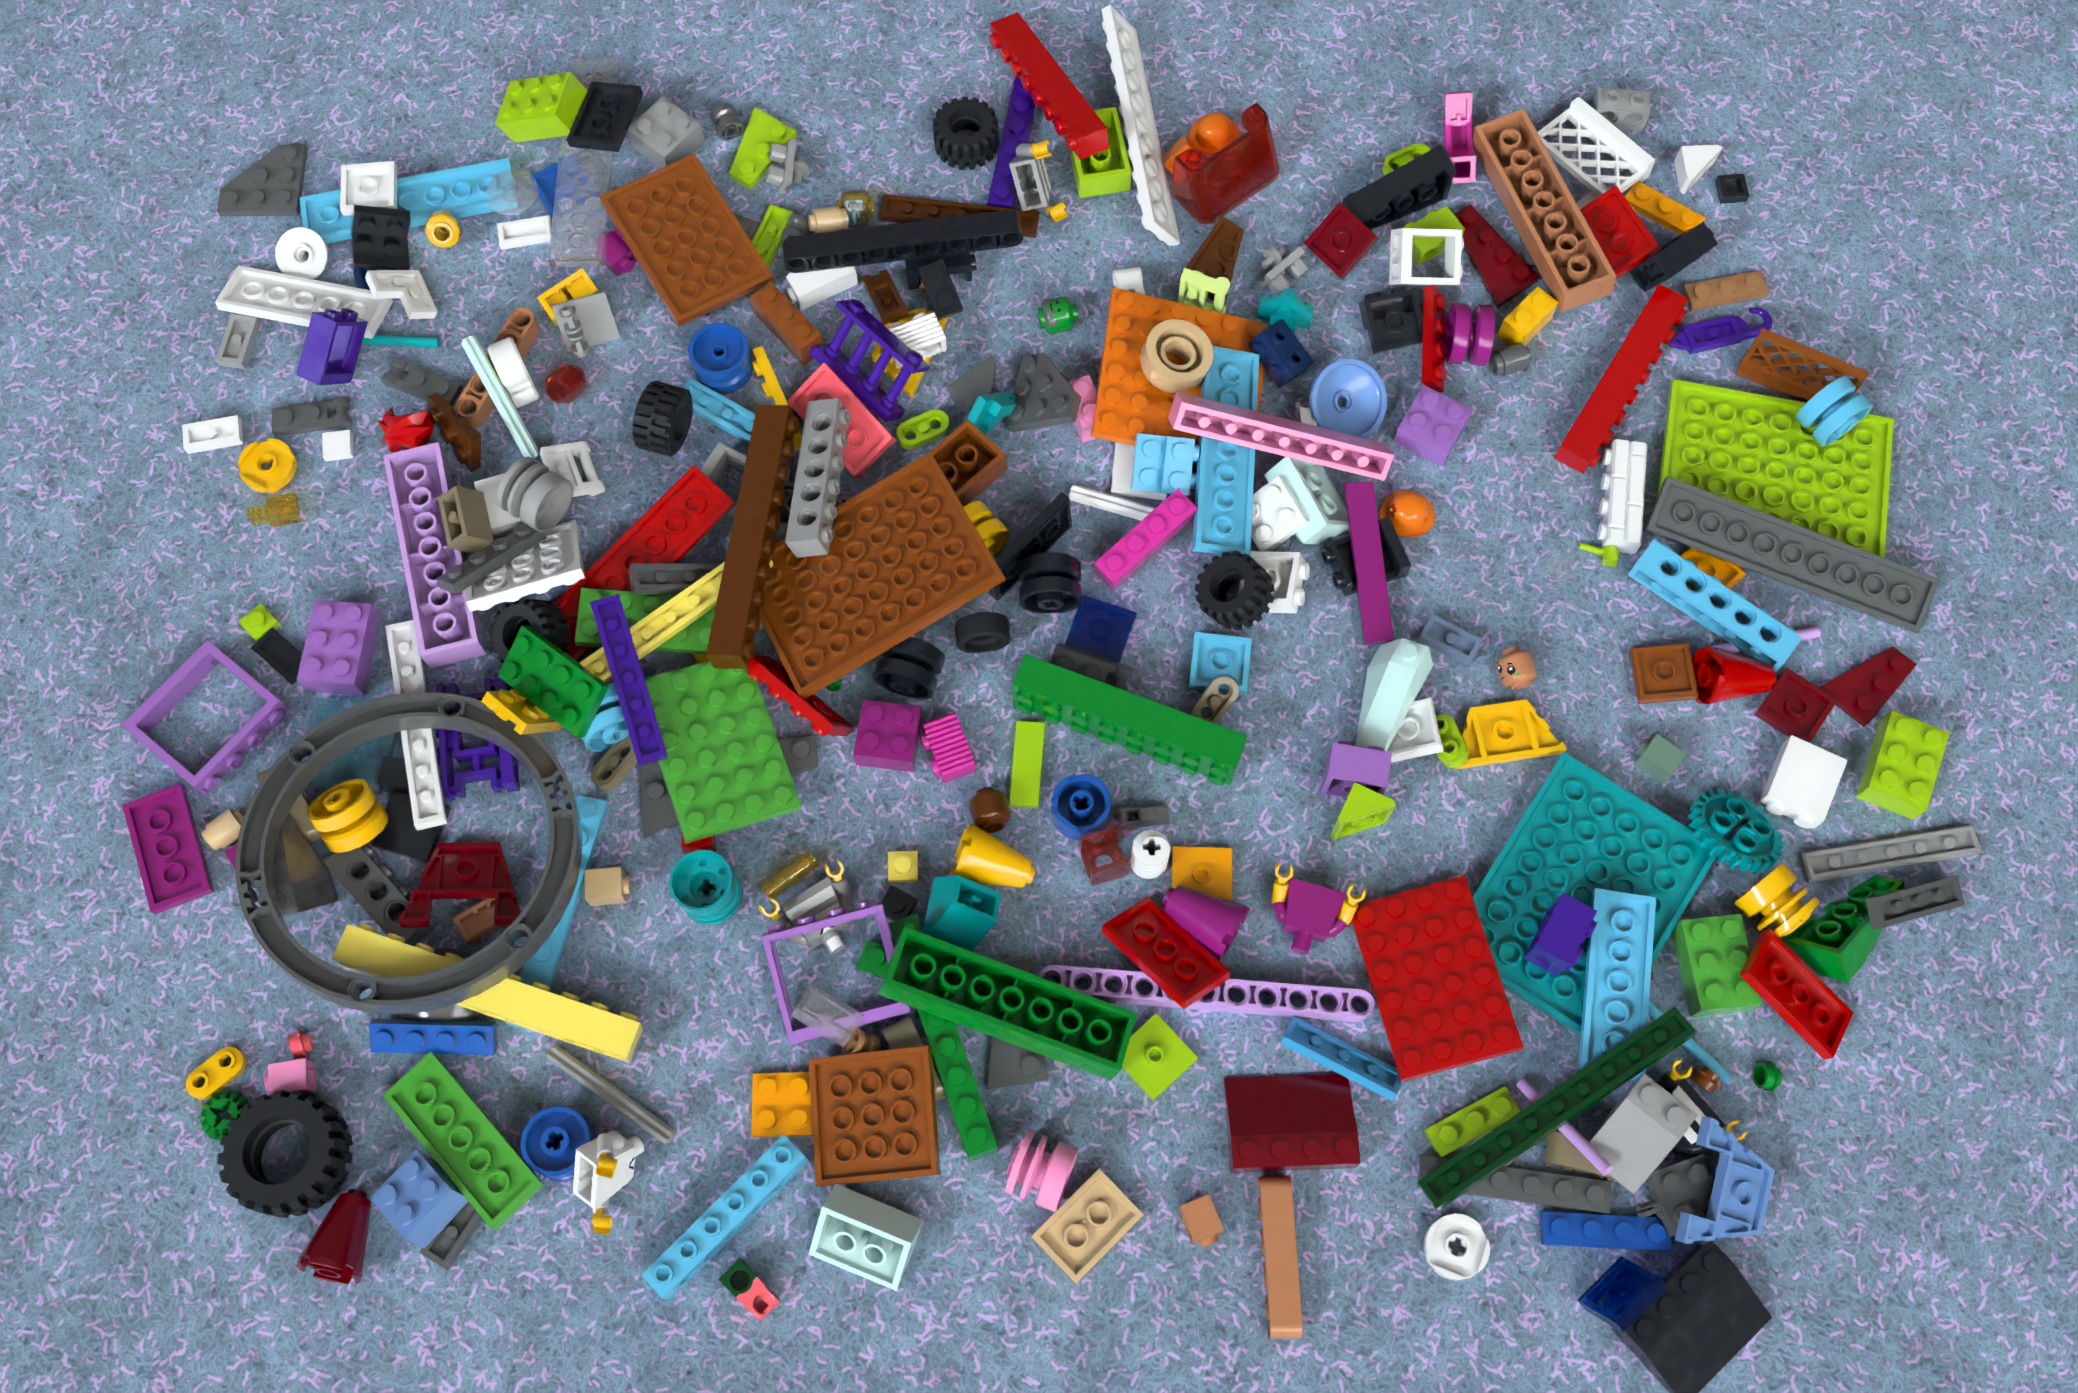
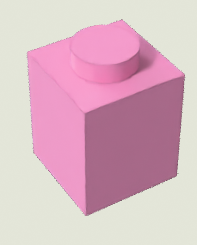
(290, 1076)

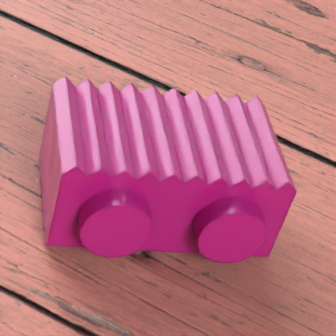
(948, 748)

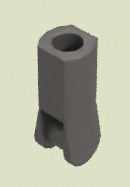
(1147, 816)

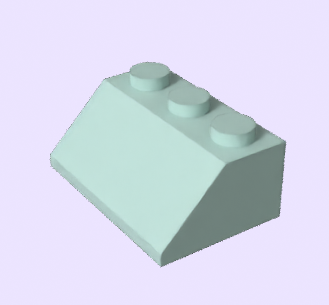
(1316, 497)
(865, 1236)

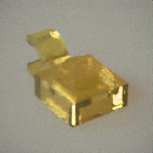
(279, 511)

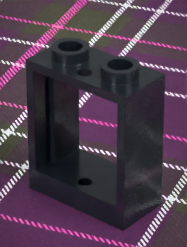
(1674, 256)

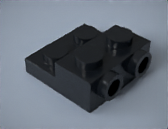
(1392, 319)

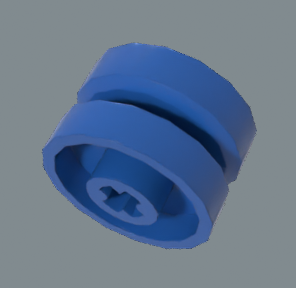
(721, 357)
(542, 1137)

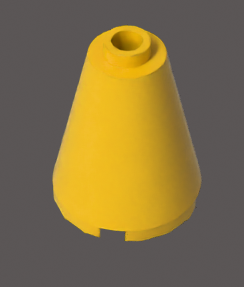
(990, 860)

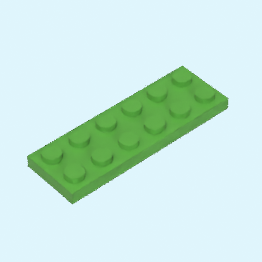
(636, 607)
(463, 1141)

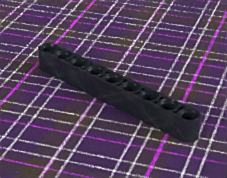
(902, 241)

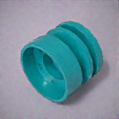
(693, 878)

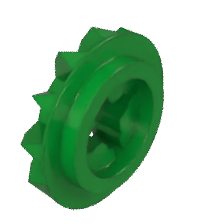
(221, 1100)

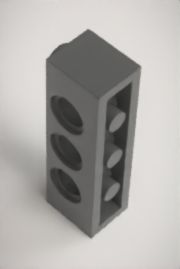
(347, 867)

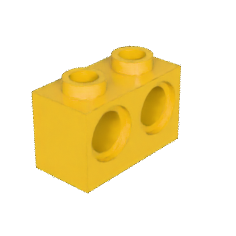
(571, 288)

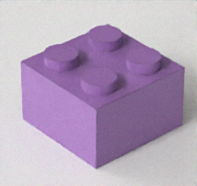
(1432, 425)
(1356, 764)

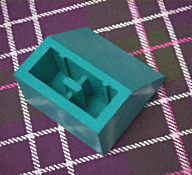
(960, 911)

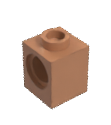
(1201, 1221)

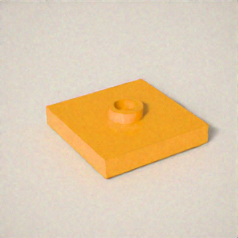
(1203, 869)

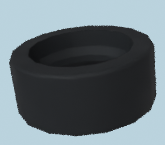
(982, 632)

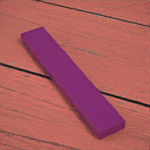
(1368, 563)

